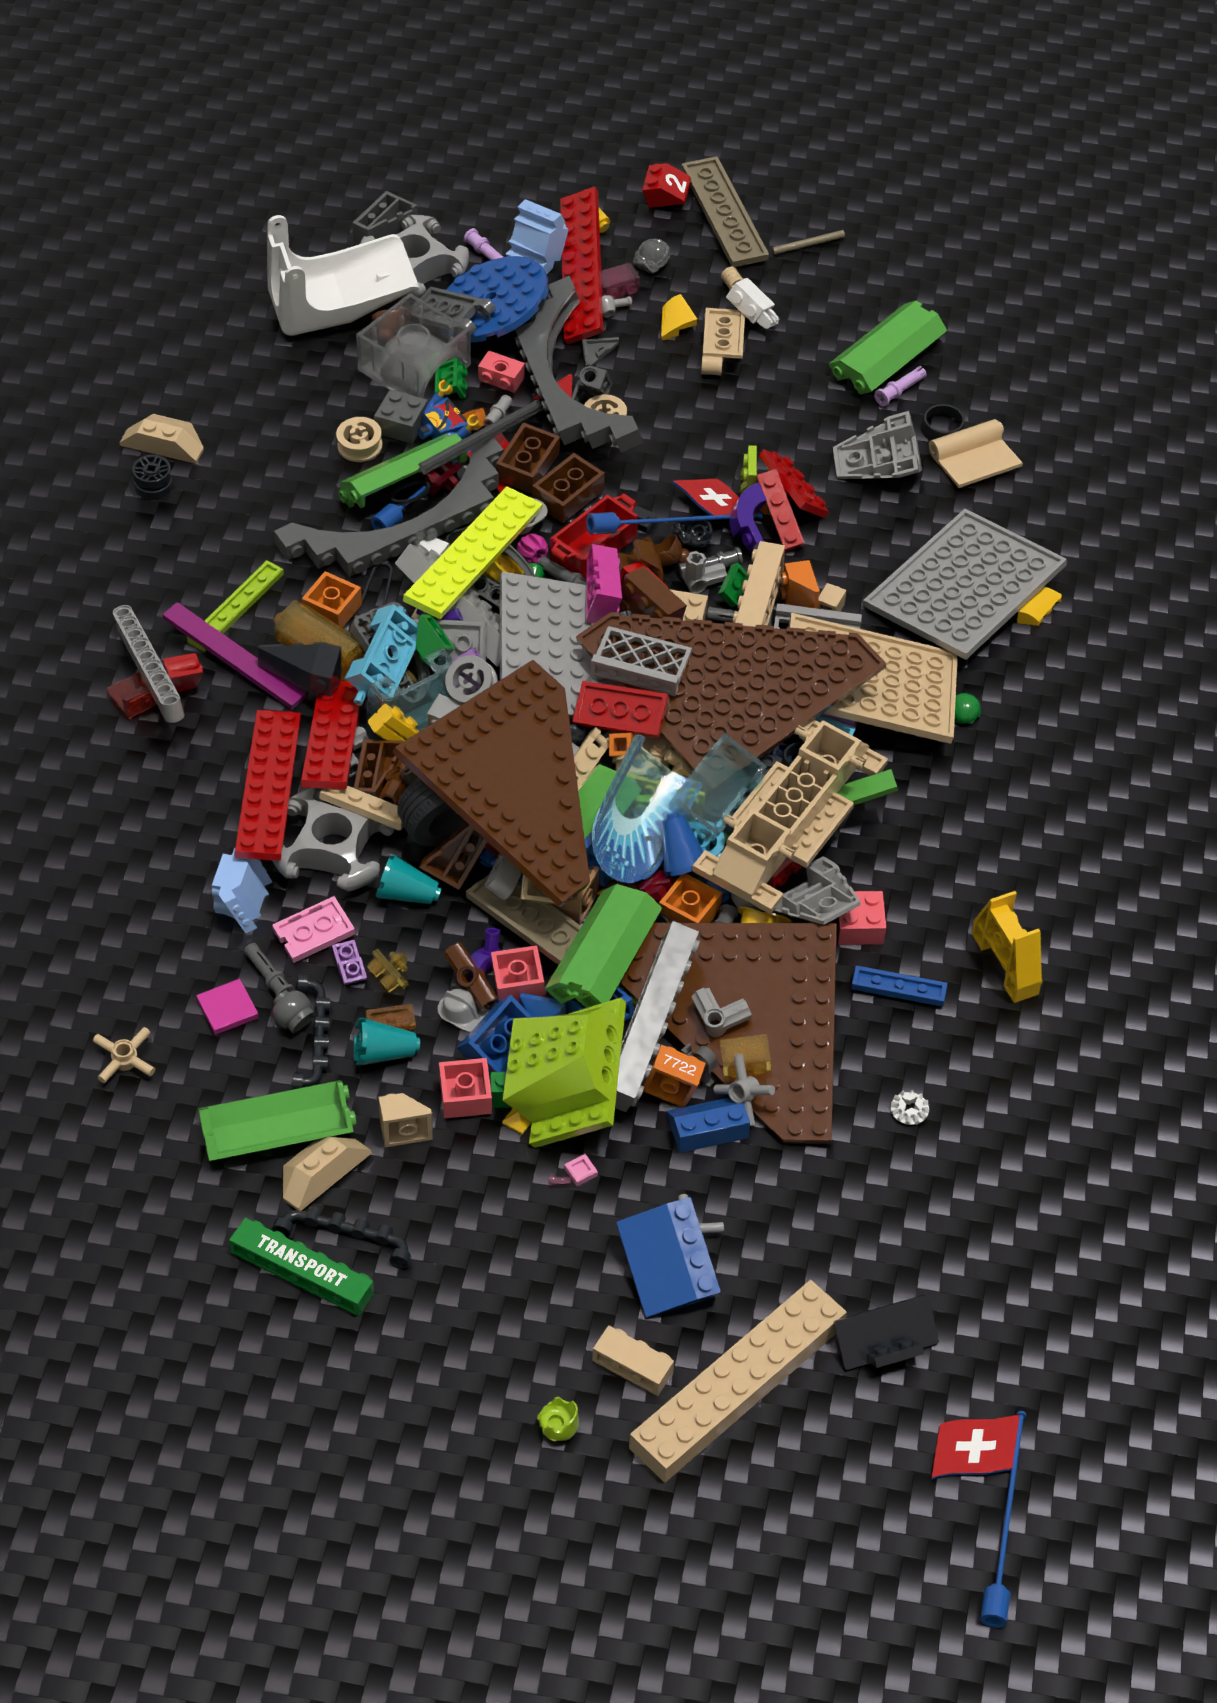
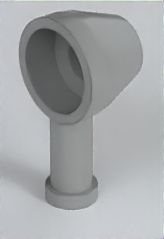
(610, 303)

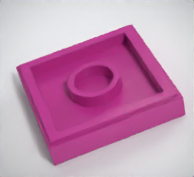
(227, 1006)

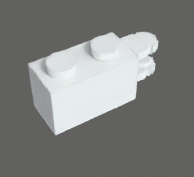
(753, 303)

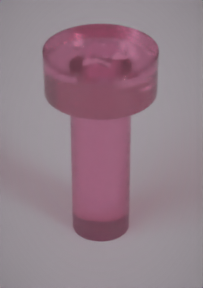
(552, 1180)

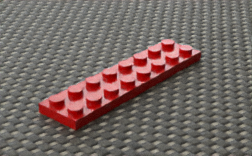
(331, 739)

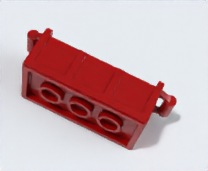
(572, 543)

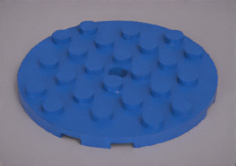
(515, 288)

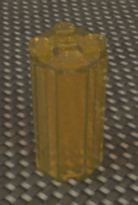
(305, 625)

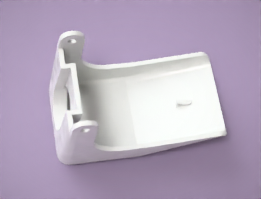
(336, 285)

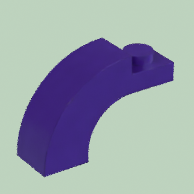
(742, 519)

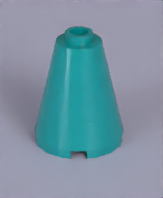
(406, 883)
(382, 1042)

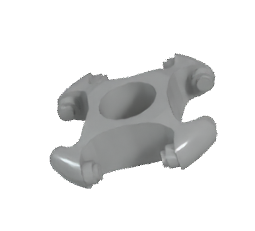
(432, 256)
(337, 858)

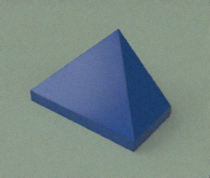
(542, 1006)

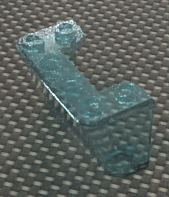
(416, 699)
(717, 787)

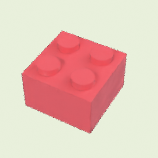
(864, 923)
(518, 972)
(465, 1088)

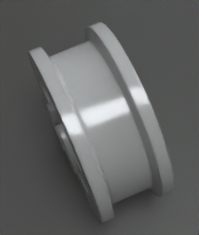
(463, 665)

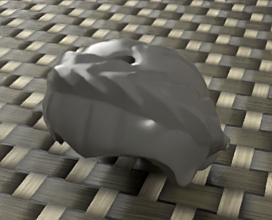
(652, 255)

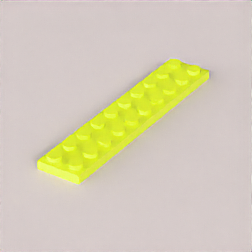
(472, 553)

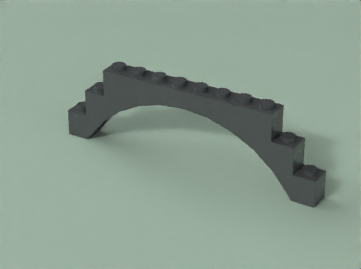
(569, 416)
(365, 549)

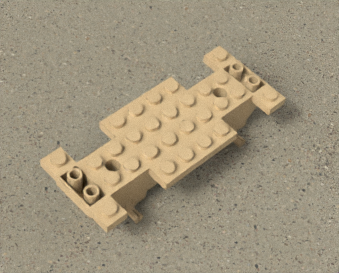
(789, 814)

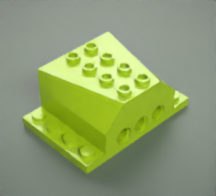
(566, 1071)

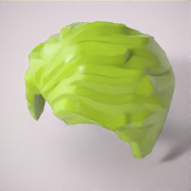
(559, 1419)

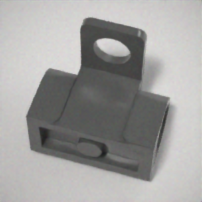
(593, 381)

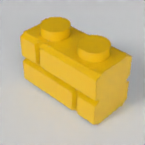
(392, 725)

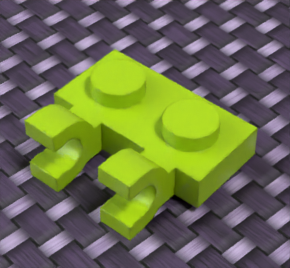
(749, 473)

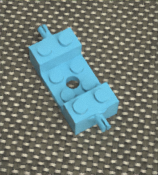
(394, 631)

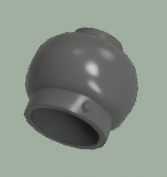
(292, 1010)

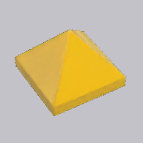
(516, 1122)

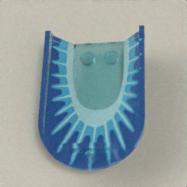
(630, 819)

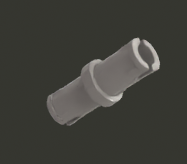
(498, 410)

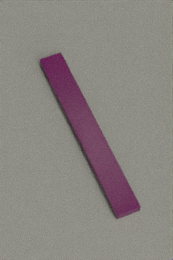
(233, 655)

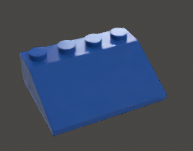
(668, 1257)

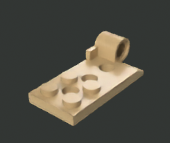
(721, 338)

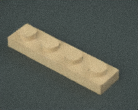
(364, 805)

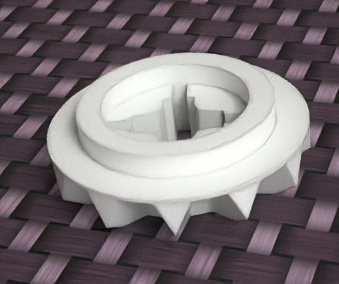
(913, 1115)

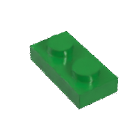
(733, 585)

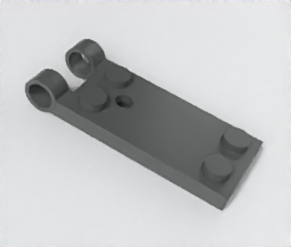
(458, 305)

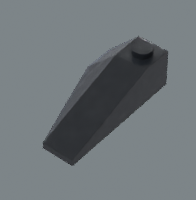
(308, 666)

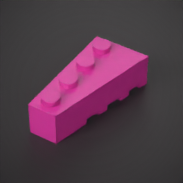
(602, 583)

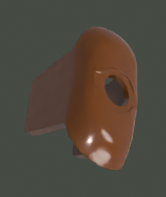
(646, 553)

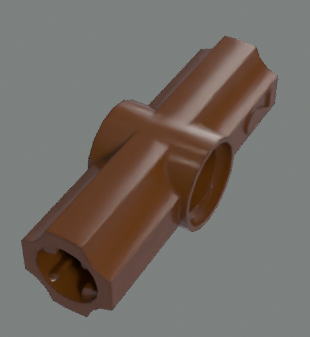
(395, 785)
(463, 965)

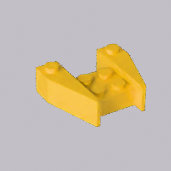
(1015, 947)

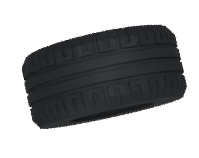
(426, 815)

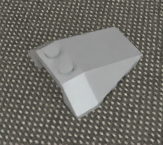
(880, 452)
(821, 897)

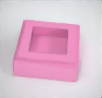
(581, 1170)

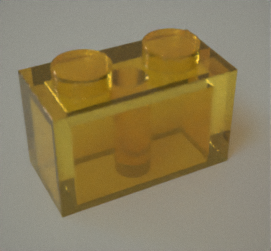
(754, 1050)

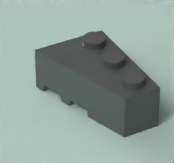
(383, 217)

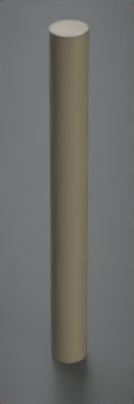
(808, 242)

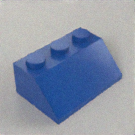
(493, 1034)
(708, 1124)

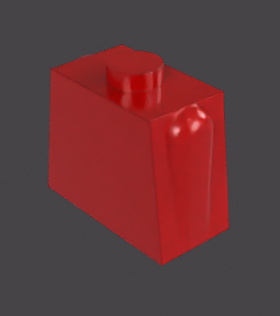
(183, 671)

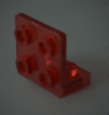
(132, 695)

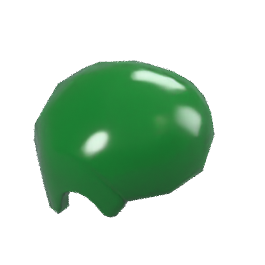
(966, 708)

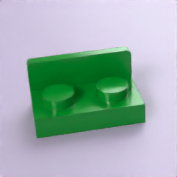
(454, 374)

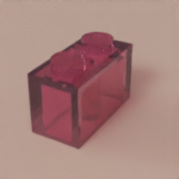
(620, 281)

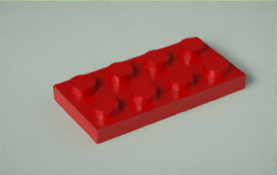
(794, 483)
(620, 709)

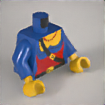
(444, 418)

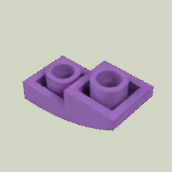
(349, 962)

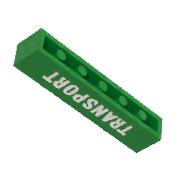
(302, 1266)

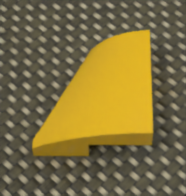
(676, 316)
(1038, 606)

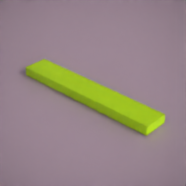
(242, 598)

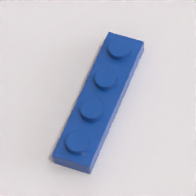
(899, 986)

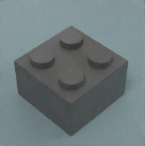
(400, 415)

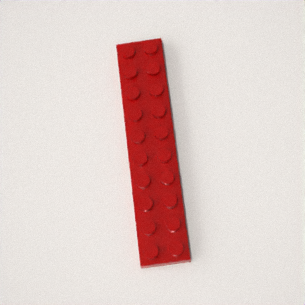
(583, 263)
(268, 785)

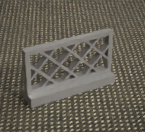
(784, 612)
(636, 673)

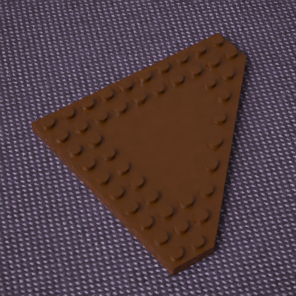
(744, 678)
(512, 776)
(790, 989)

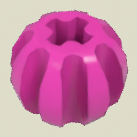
(532, 548)

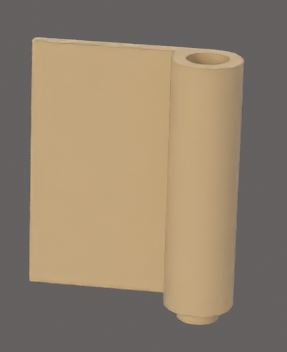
(974, 453)

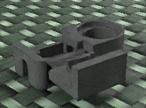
(705, 1055)

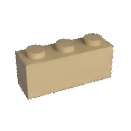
(633, 1360)

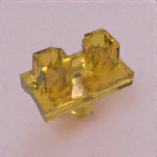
(393, 978)

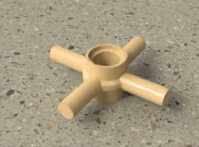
(127, 1061)

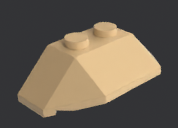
(165, 438)
(319, 1168)

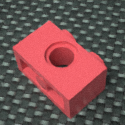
(501, 371)

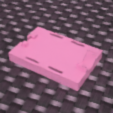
(314, 929)

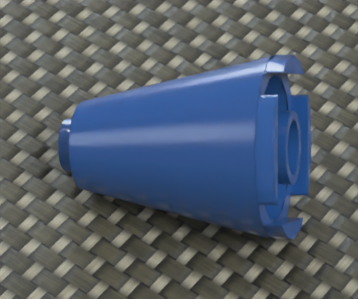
(679, 845)

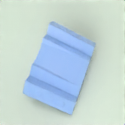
(538, 235)
(240, 889)

